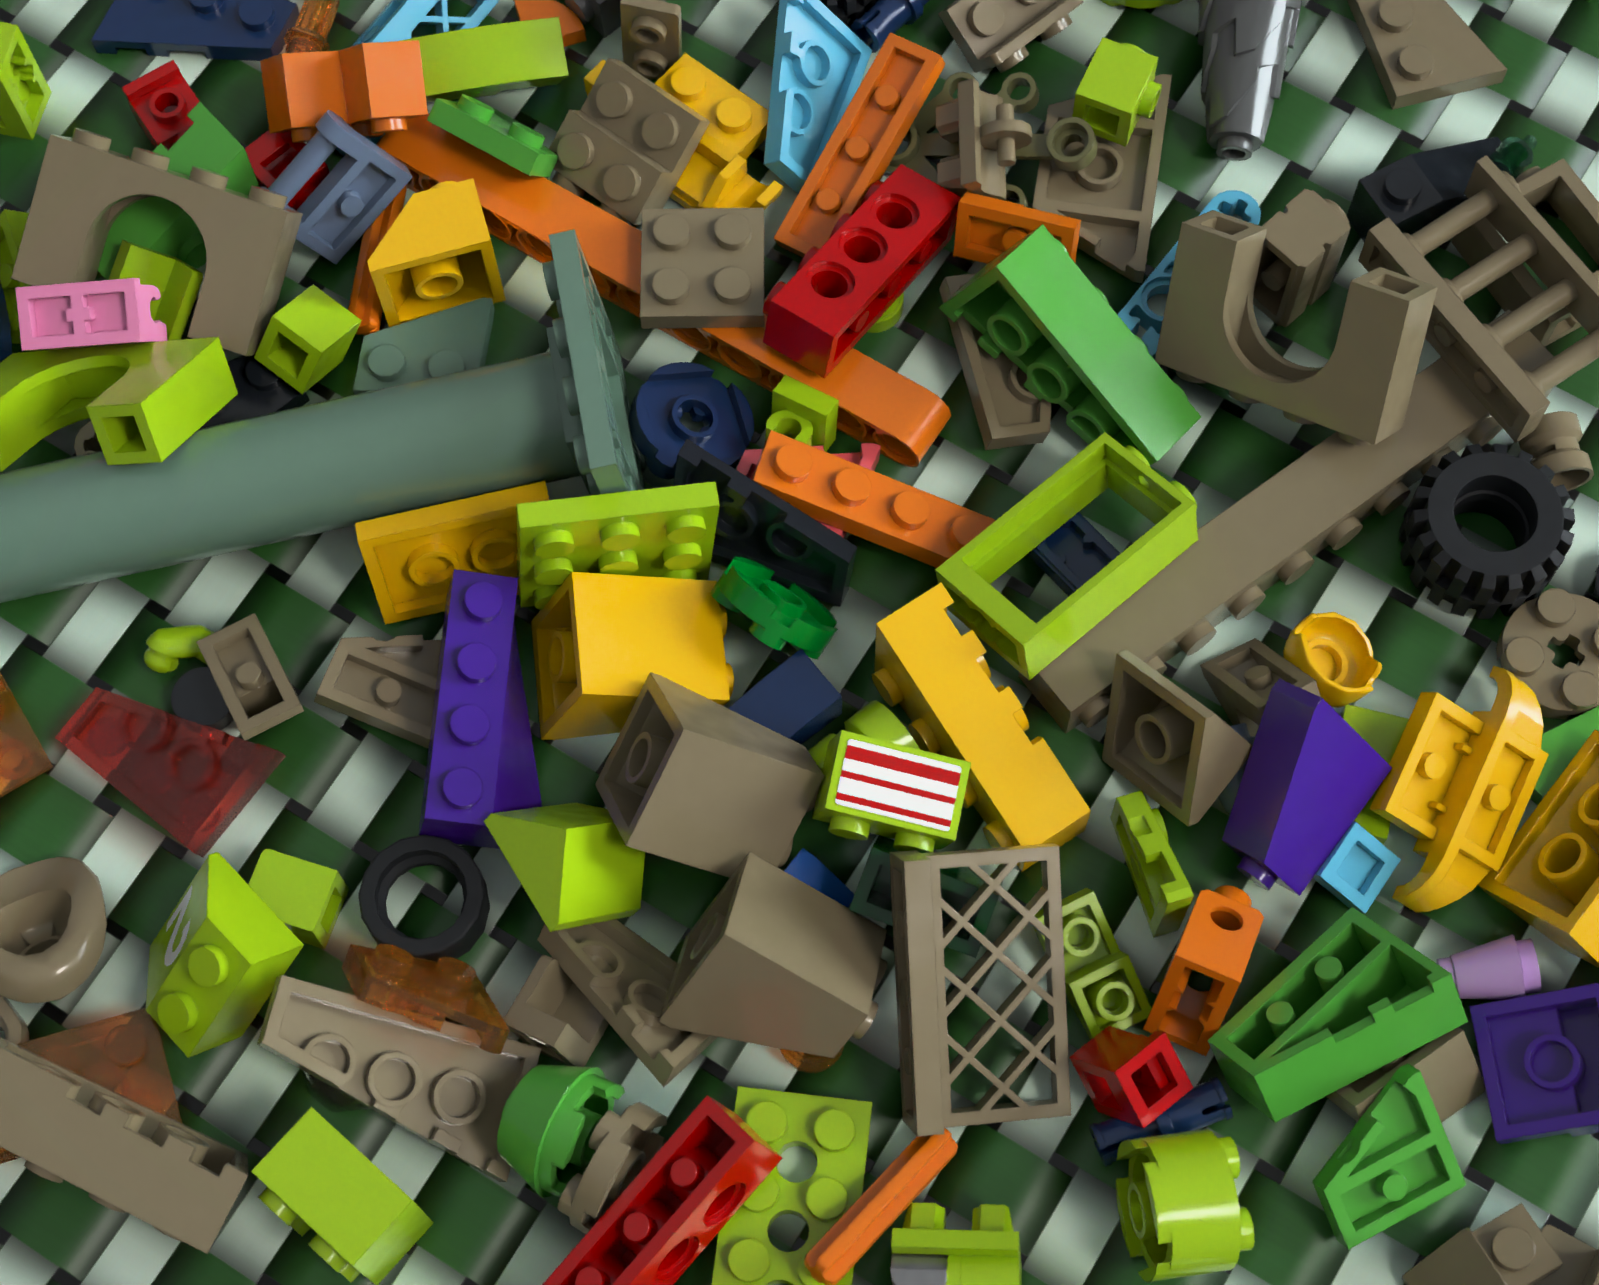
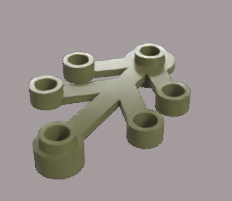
(1050, 146)

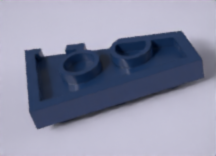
(216, 27)

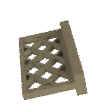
(922, 989)

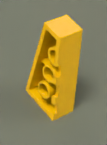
(961, 715)

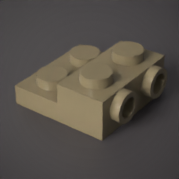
(626, 143)

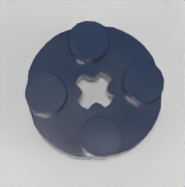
(690, 389)

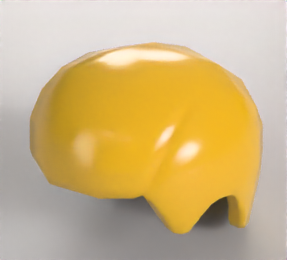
(1335, 655)

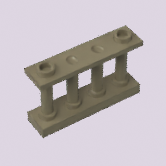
(1477, 349)

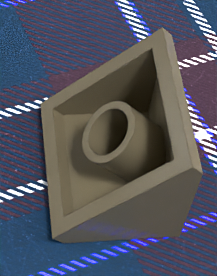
(1168, 741)

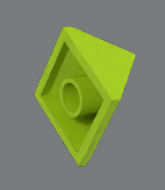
(571, 863)

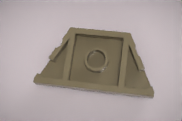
(1112, 193)

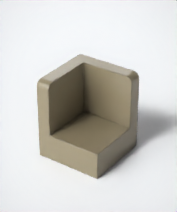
(556, 1015)

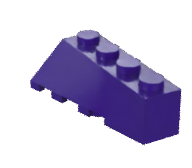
(480, 719)

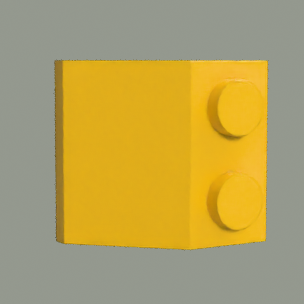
(435, 255)

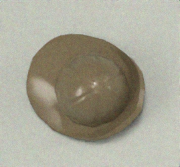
(49, 929)

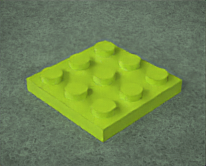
(618, 533)

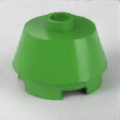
(551, 1121)

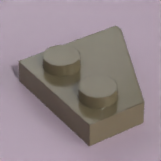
(384, 684)

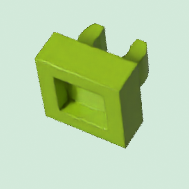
(803, 413)

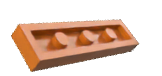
(861, 142)
(866, 501)

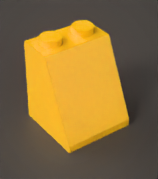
(607, 636)

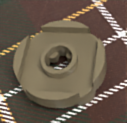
(1523, 650)
(622, 1150)

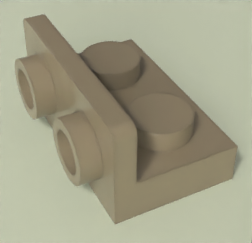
(998, 30)
(650, 36)

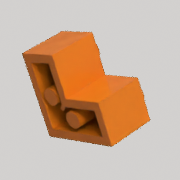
(364, 84)

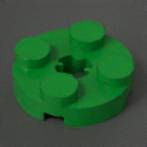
(777, 612)

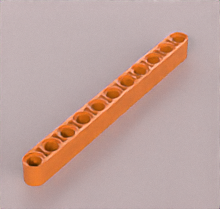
(526, 209)

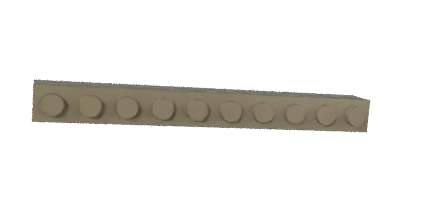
(1272, 539)

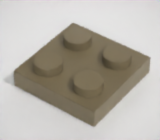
(702, 268)

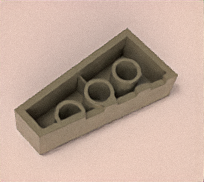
(116, 1148)

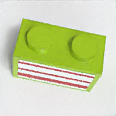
(891, 792)

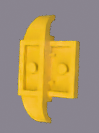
(737, 126)
(1462, 787)

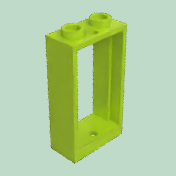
(1038, 515)

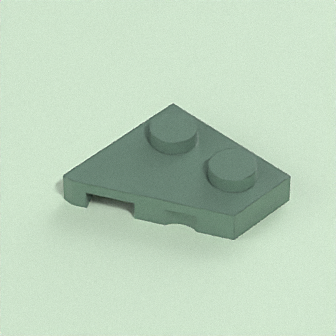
(426, 347)

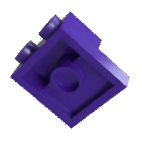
(1541, 1063)

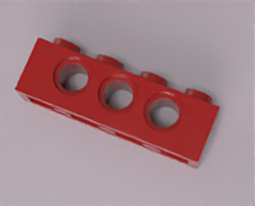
(859, 270)
(673, 1203)

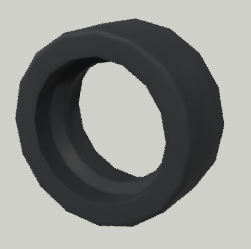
(414, 853)

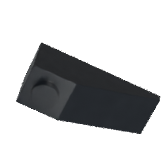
(1418, 187)

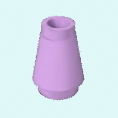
(1495, 970)

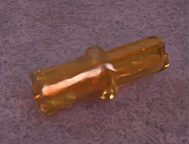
(312, 27)

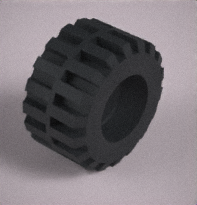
(1501, 488)

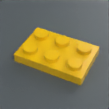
(415, 551)

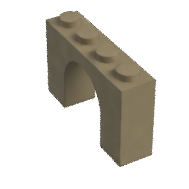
(89, 186)
(1215, 338)

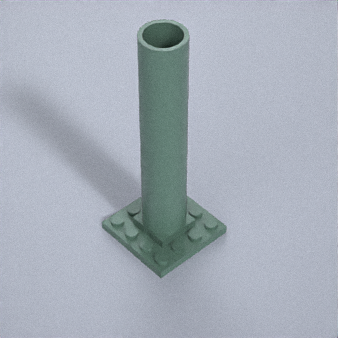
(337, 458)

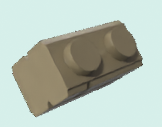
(1299, 256)

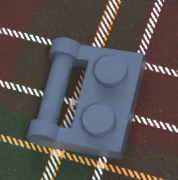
(349, 195)

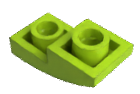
(1097, 974)

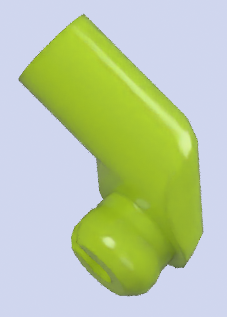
(172, 643)

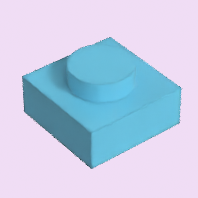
(1357, 868)

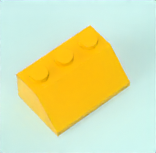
(1554, 860)

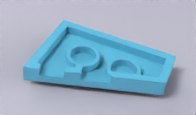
(812, 84)

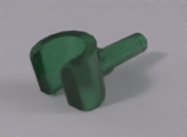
(1515, 153)

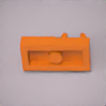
(993, 225)

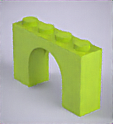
(136, 395)

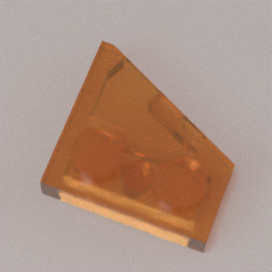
(425, 990)

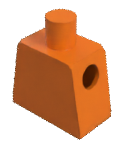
(1217, 944)

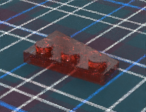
(168, 766)

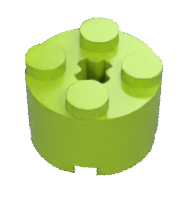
(1182, 1204)

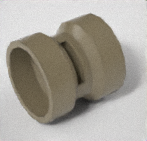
(1558, 447)

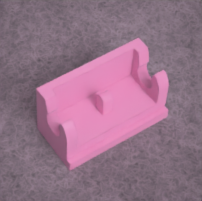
(87, 314)

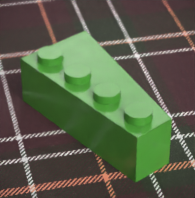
(1072, 346)

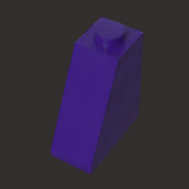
(1299, 789)

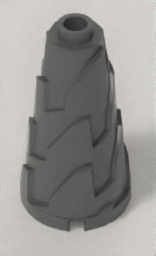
(1243, 69)

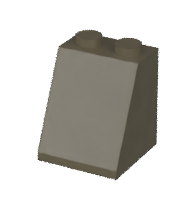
(705, 782)
(777, 966)

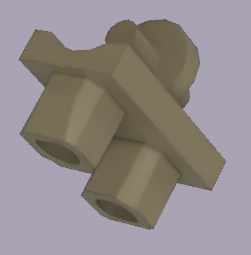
(985, 138)

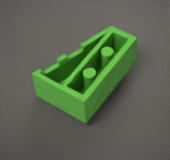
(165, 225)
(1335, 1017)

